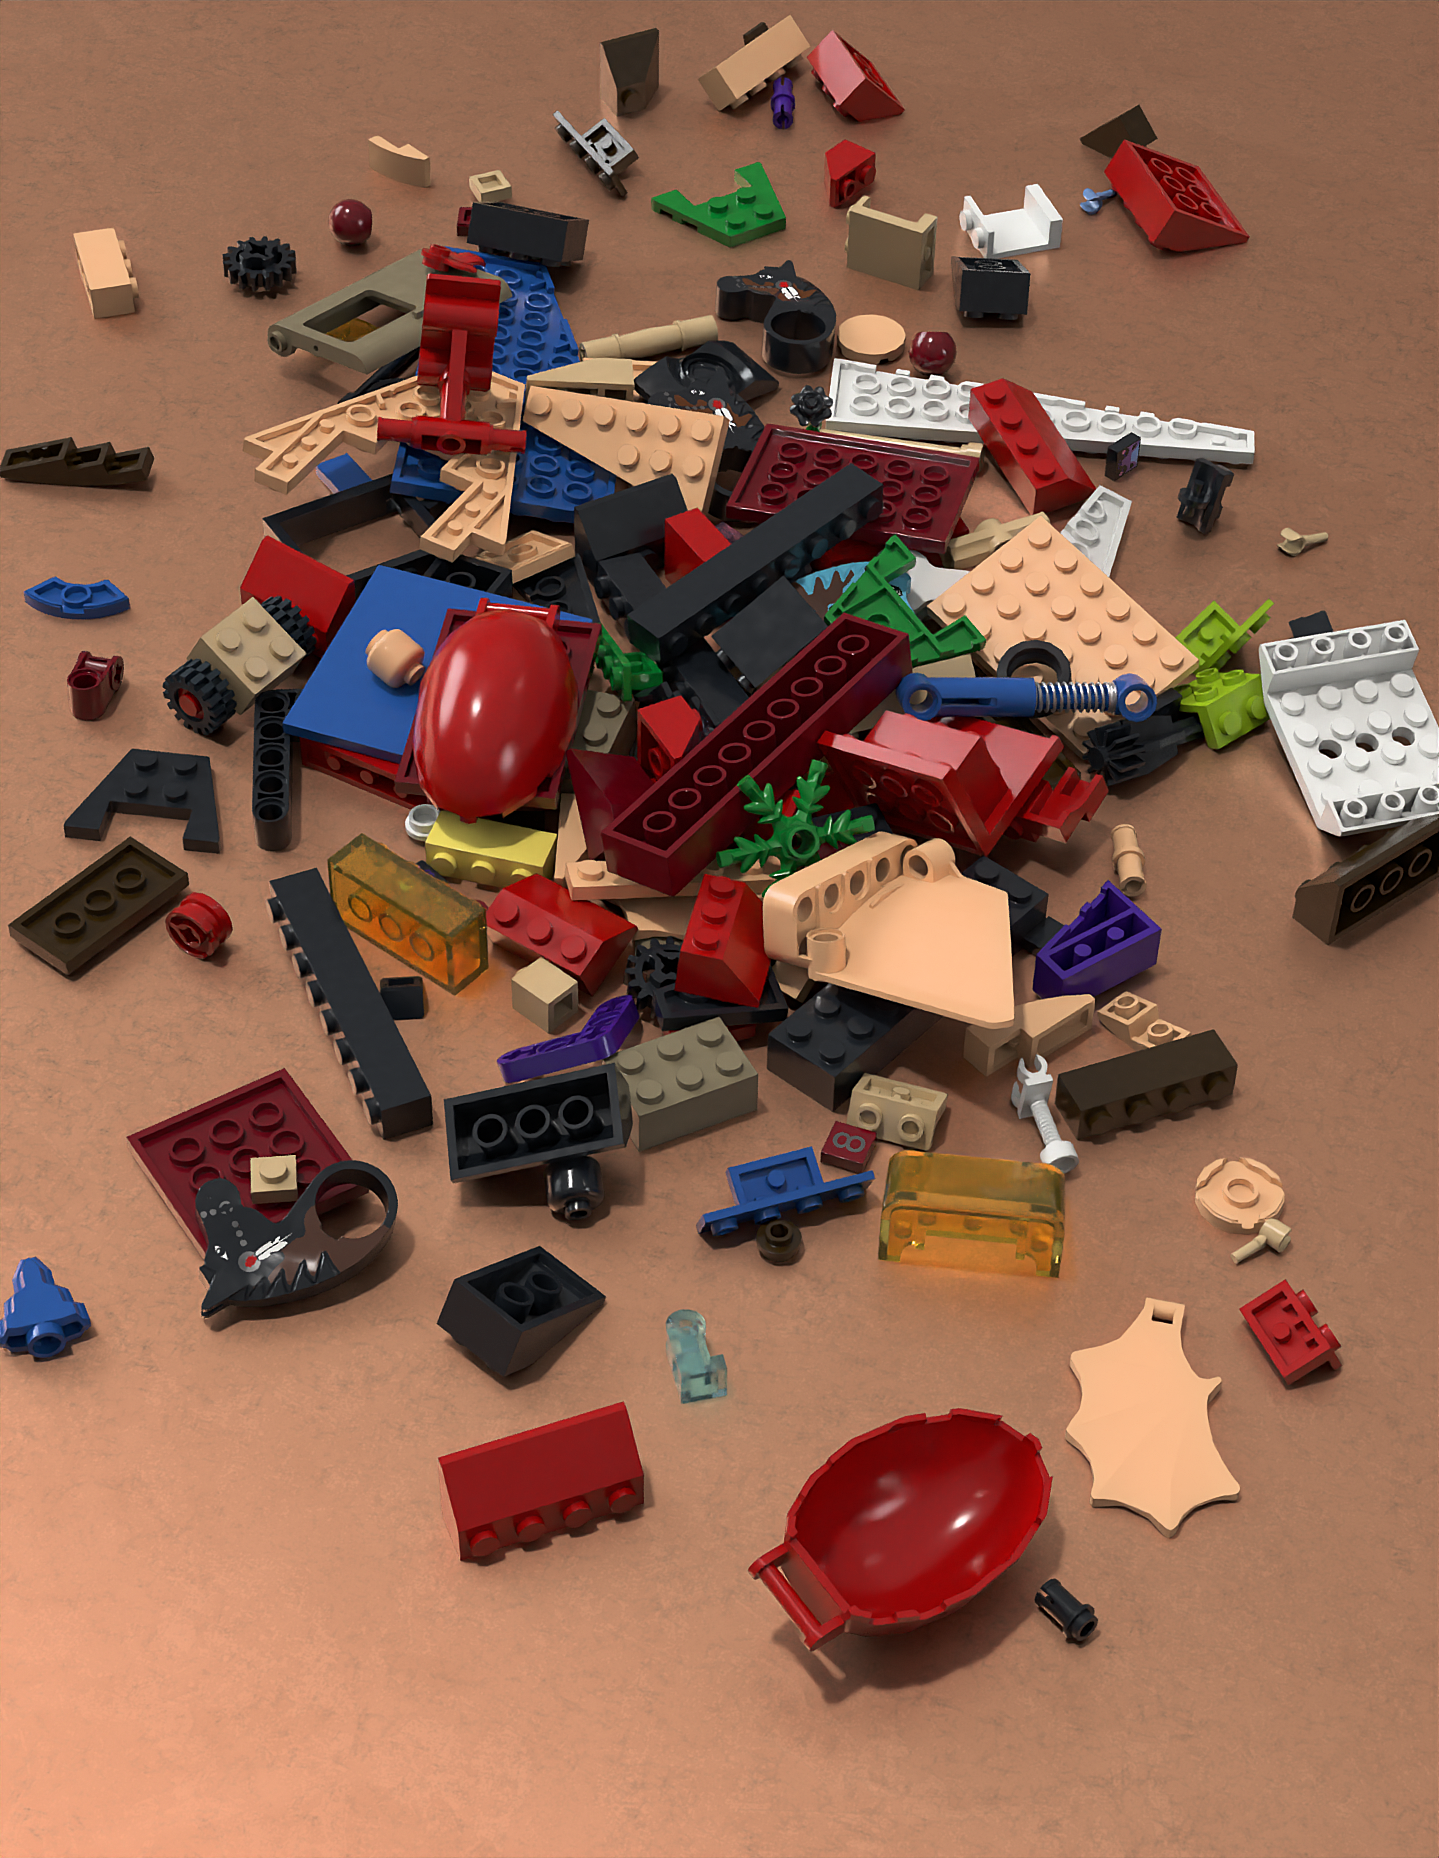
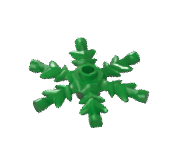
(808, 835)

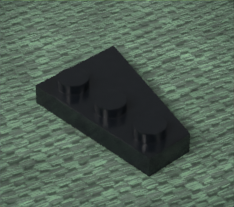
(562, 586)
(682, 1010)

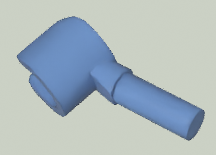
(1095, 200)

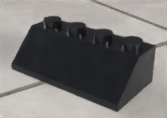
(537, 1122)

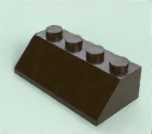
(1370, 880)

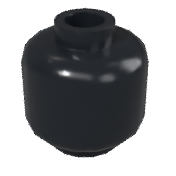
(574, 1187)

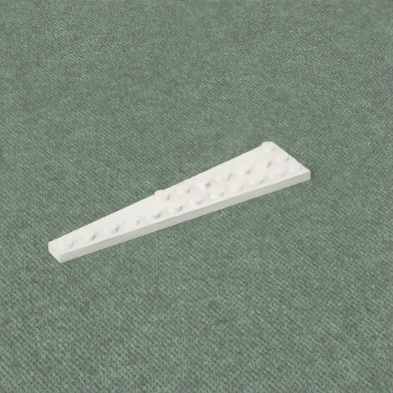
(935, 410)

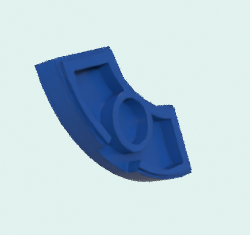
(76, 600)

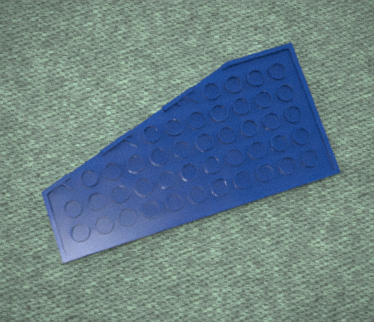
(528, 341)

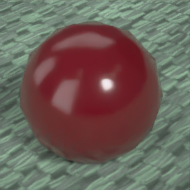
(350, 222)
(932, 352)

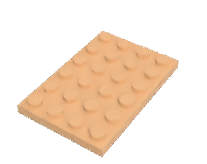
(1054, 594)

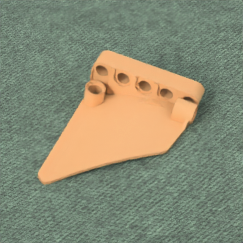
(898, 928)

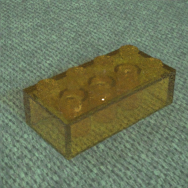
(409, 913)

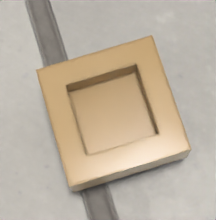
(490, 186)
(274, 1179)

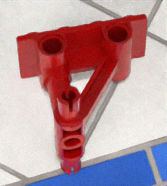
(456, 358)

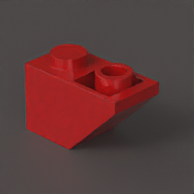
(847, 171)

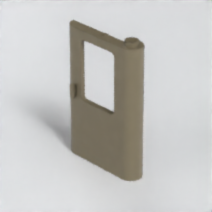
(396, 286)

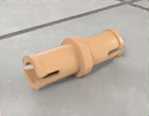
(1128, 860)

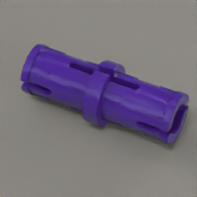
(783, 103)

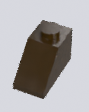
(1129, 126)

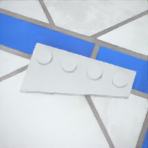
(1099, 527)

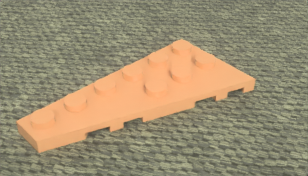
(635, 438)

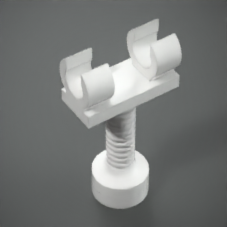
(1033, 1103)

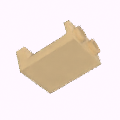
(890, 245)

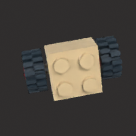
(238, 661)

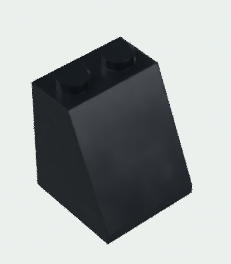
(767, 634)

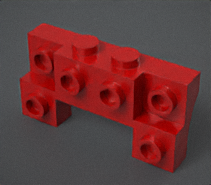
(1058, 811)

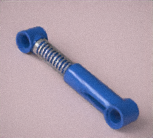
(1022, 697)

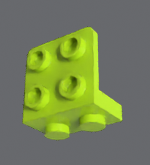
(1216, 632)
(1226, 704)

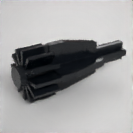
(1137, 748)

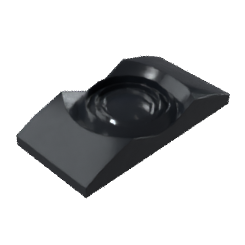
(676, 374)

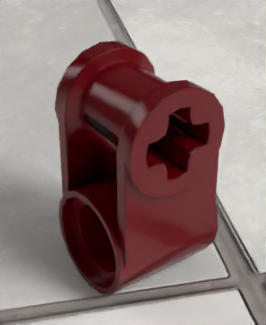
(93, 684)

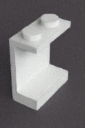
(1015, 231)

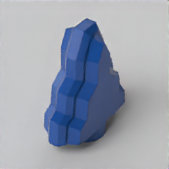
(39, 1313)

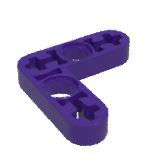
(597, 1040)

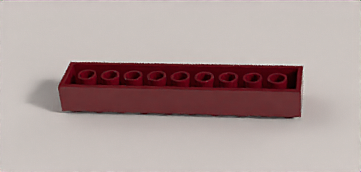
(772, 737)

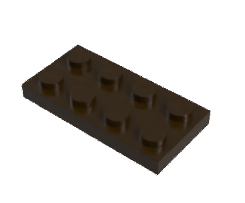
(98, 905)

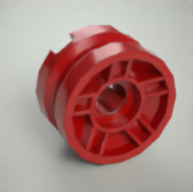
(199, 925)

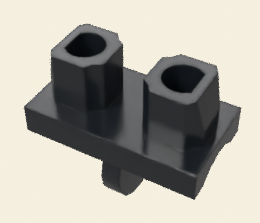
(1204, 494)

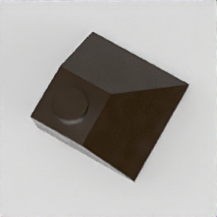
(629, 71)

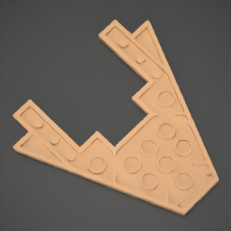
(474, 518)

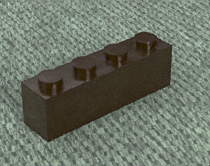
(1145, 1084)

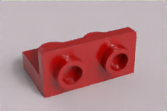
(1289, 1333)

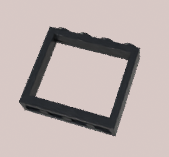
(349, 509)

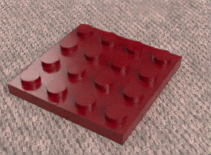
(222, 1137)

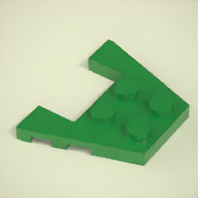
(732, 218)
(878, 602)

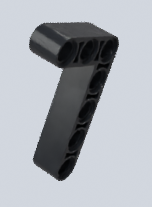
(273, 769)

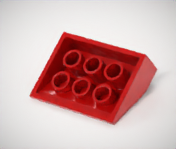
(1172, 200)

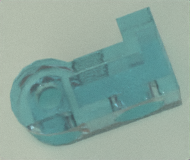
(692, 1367)

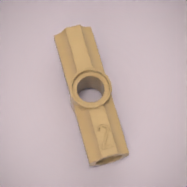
(986, 539)

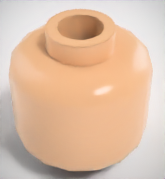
(395, 658)

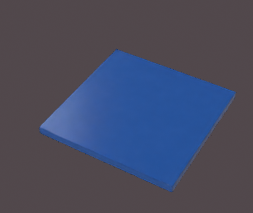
(347, 701)

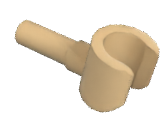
(1295, 543)
(1271, 1233)

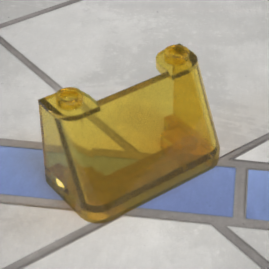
(974, 1202)

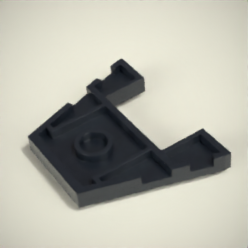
(154, 787)

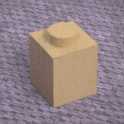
(544, 994)

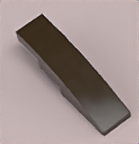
(66, 465)

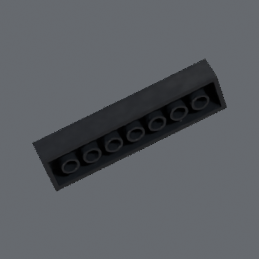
(852, 1033)

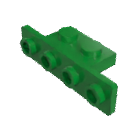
(626, 671)

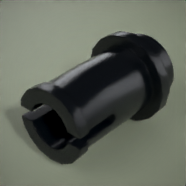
(1076, 1618)

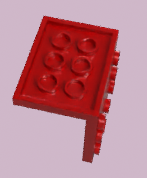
(928, 796)

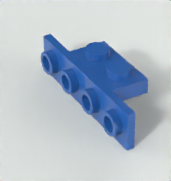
(778, 1185)

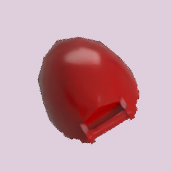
(495, 711)
(907, 1525)

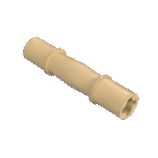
(653, 340)

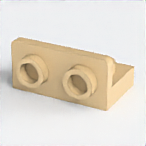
(896, 1110)

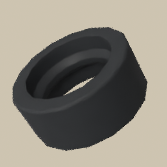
(1035, 652)

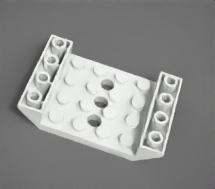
(1349, 692)

